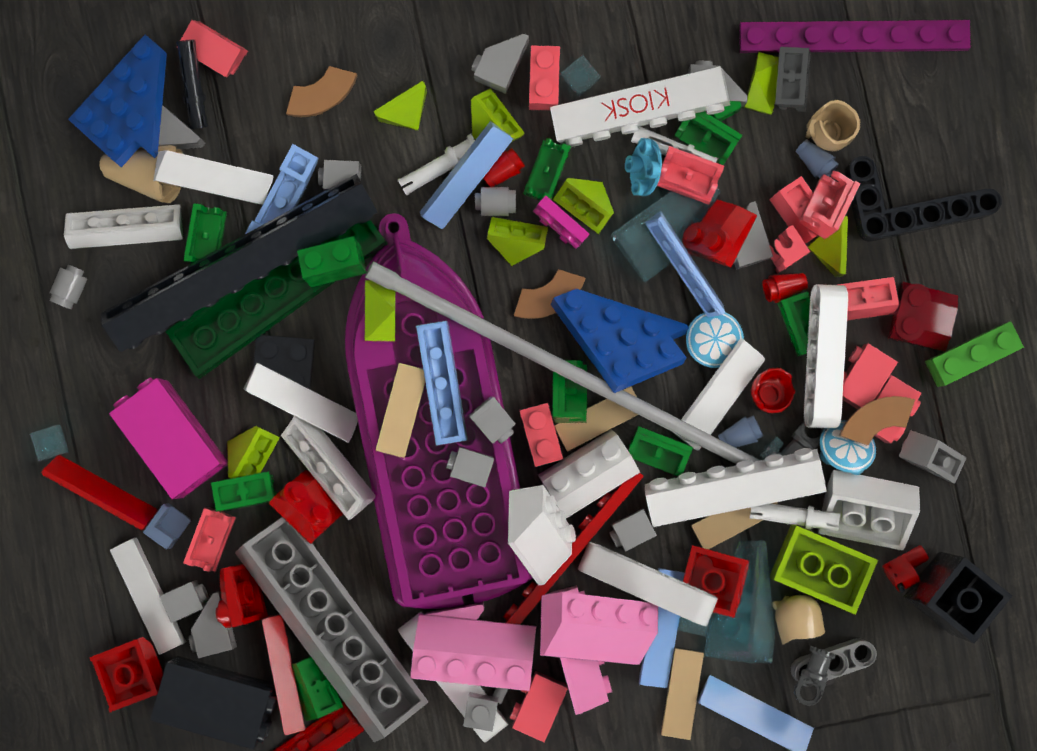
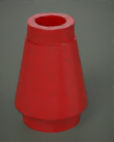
(504, 168)
(783, 286)

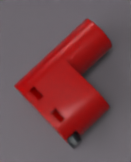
(901, 569)

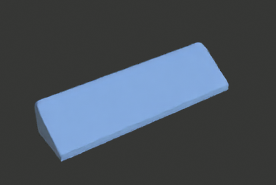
(466, 175)
(685, 265)
(441, 383)
(658, 659)
(755, 715)

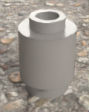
(496, 201)
(67, 286)

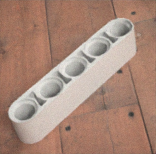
(825, 356)
(647, 583)
(456, 692)

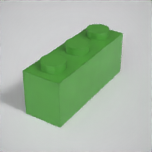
(974, 354)

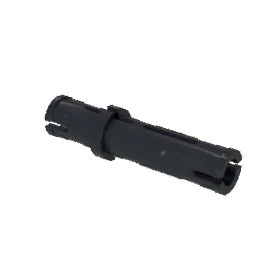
(191, 78)

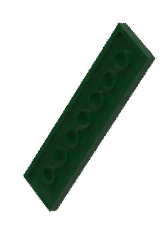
(241, 317)

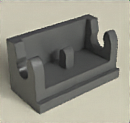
(793, 78)

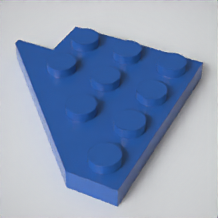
(127, 104)
(621, 339)

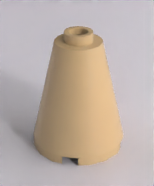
(139, 174)

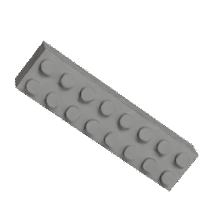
(332, 628)

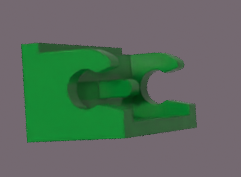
(709, 136)
(547, 170)
(204, 232)
(796, 318)
(569, 398)
(659, 451)
(243, 491)
(314, 690)

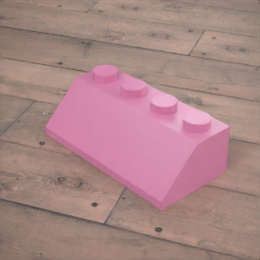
(597, 628)
(473, 652)
(584, 677)

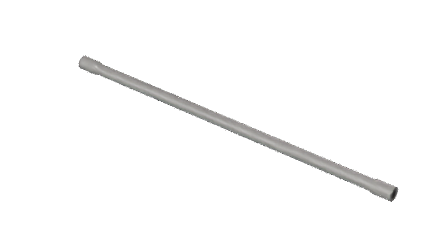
(392, 281)

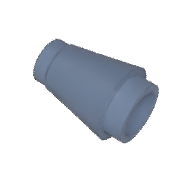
(816, 159)
(742, 432)

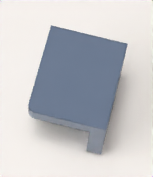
(167, 526)

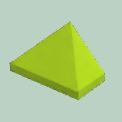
(763, 84)
(487, 108)
(404, 109)
(586, 201)
(516, 239)
(833, 250)
(379, 312)
(250, 452)

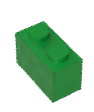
(331, 261)

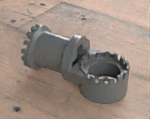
(801, 441)
(814, 674)

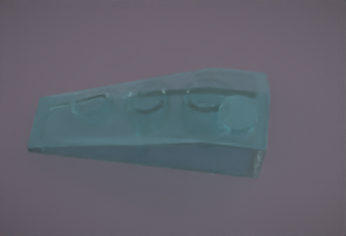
(640, 245)
(752, 631)

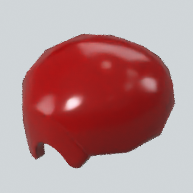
(773, 390)

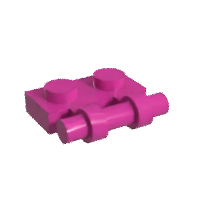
(561, 222)

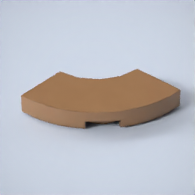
(322, 95)
(536, 302)
(876, 416)

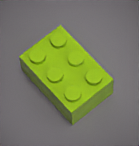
(823, 569)

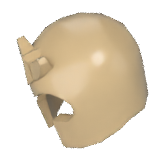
(833, 126)
(798, 618)

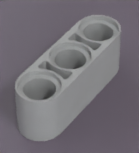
(847, 659)

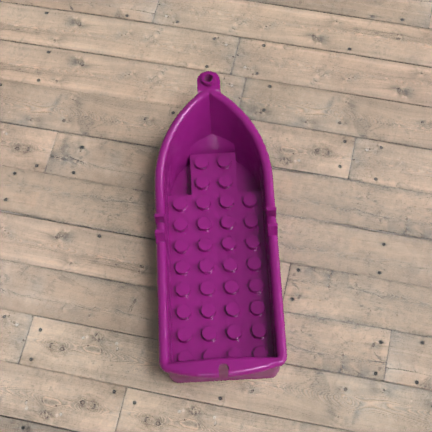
(435, 530)

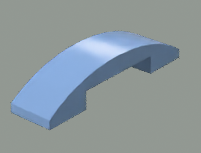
(288, 187)

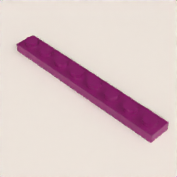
(856, 36)

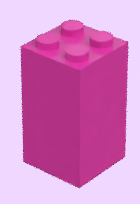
(168, 437)

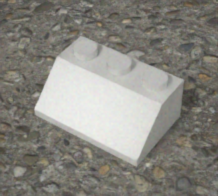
(589, 473)
(871, 509)
(539, 532)

